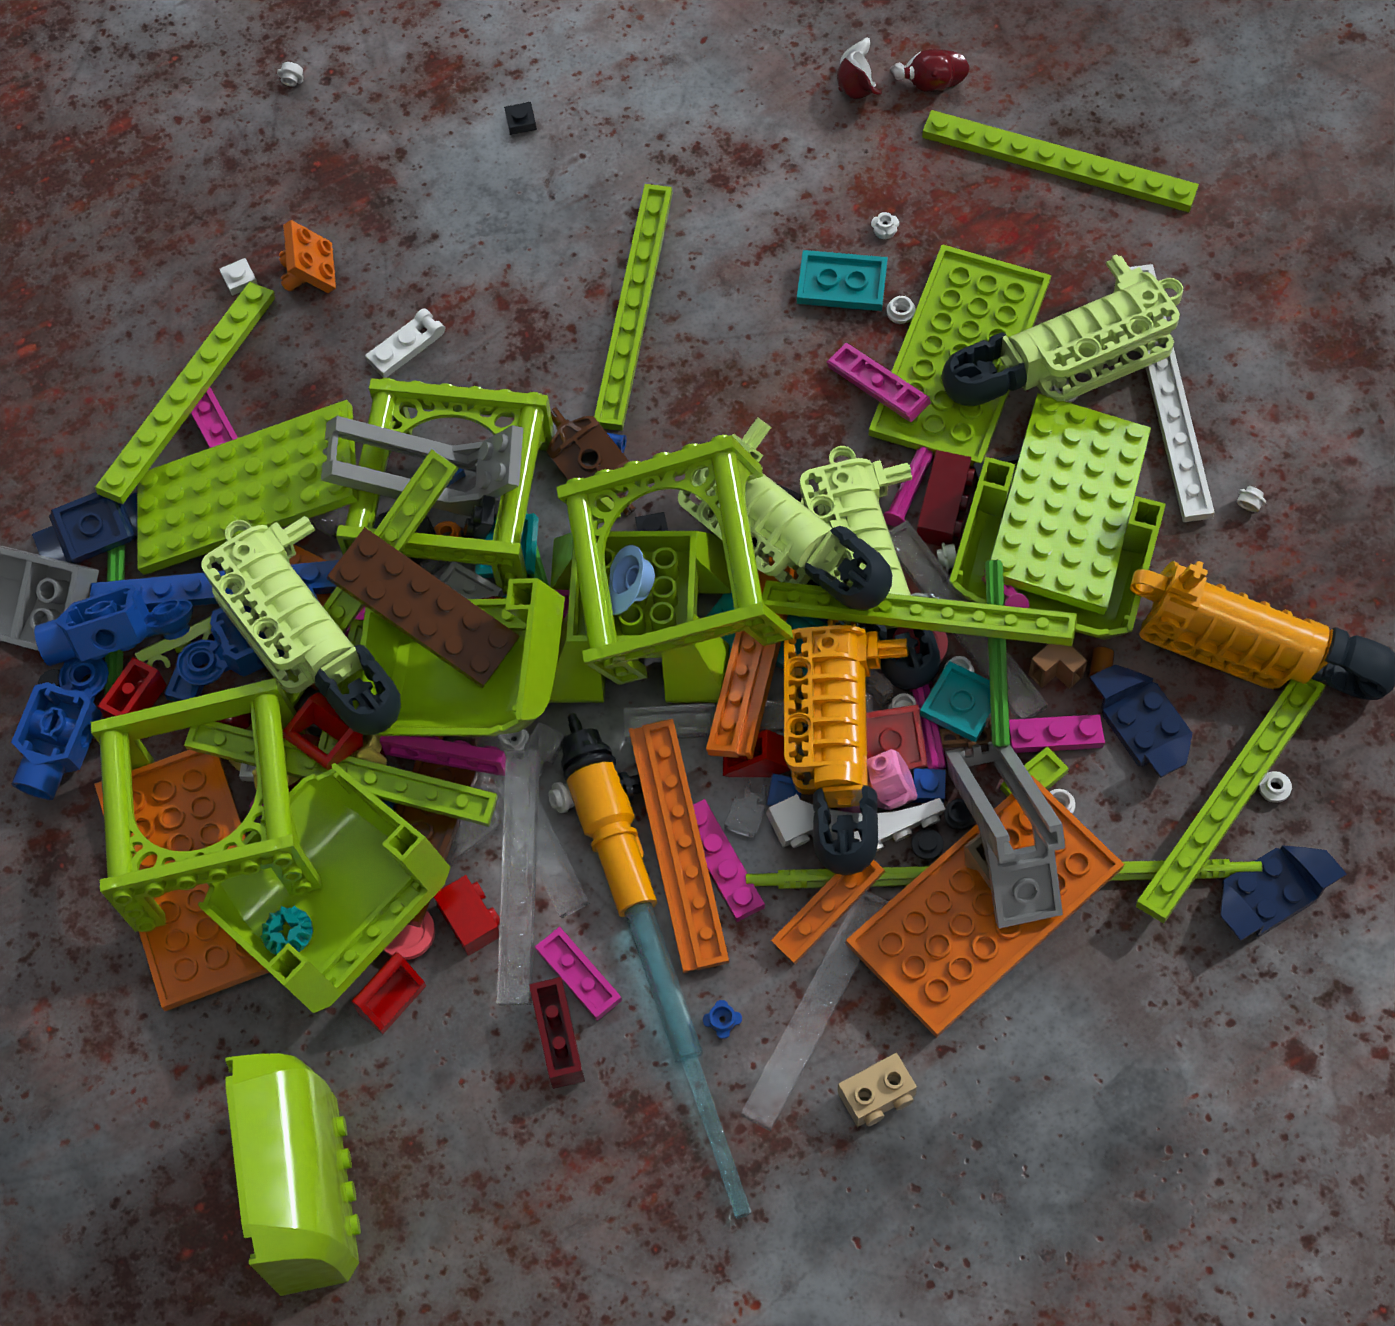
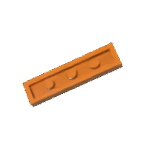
(824, 911)

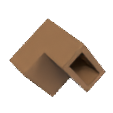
(1060, 662)

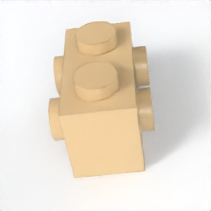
(882, 1088)

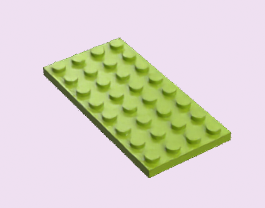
(961, 305)
(250, 479)
(1070, 503)

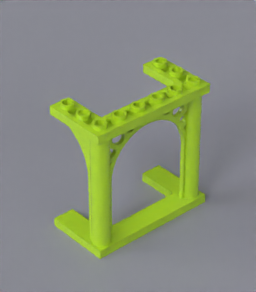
(391, 411)
(590, 505)
(121, 751)

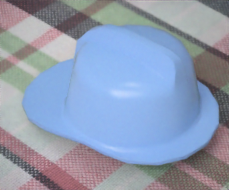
(629, 578)

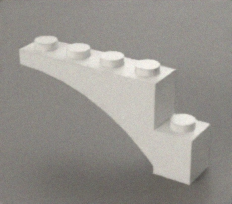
(794, 821)

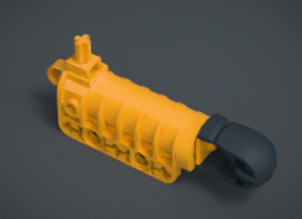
(1254, 638)
(836, 734)

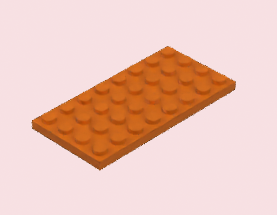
(187, 807)
(940, 933)

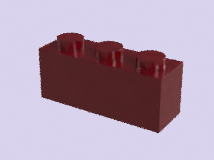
(945, 498)
(556, 1032)

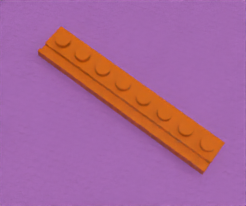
(744, 691)
(678, 846)

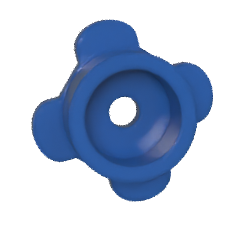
(722, 1009)

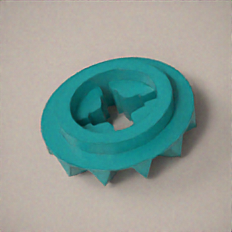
(298, 936)

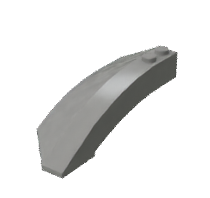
(36, 592)

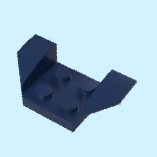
(88, 528)
(1143, 719)
(1288, 884)

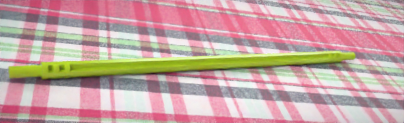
(904, 875)

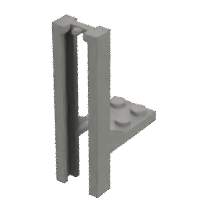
(494, 461)
(1024, 878)

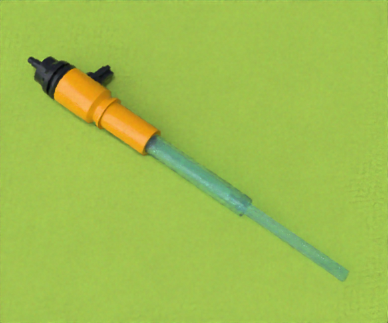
(606, 815)

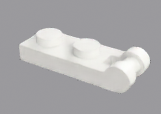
(405, 343)

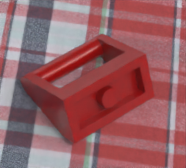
(320, 712)
(388, 993)

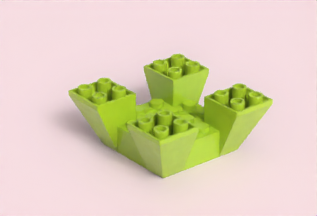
(683, 567)

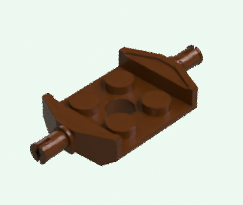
(576, 439)

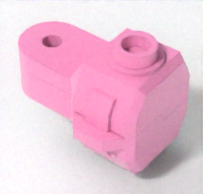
(891, 781)

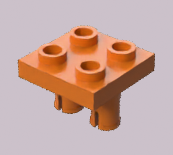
(306, 259)

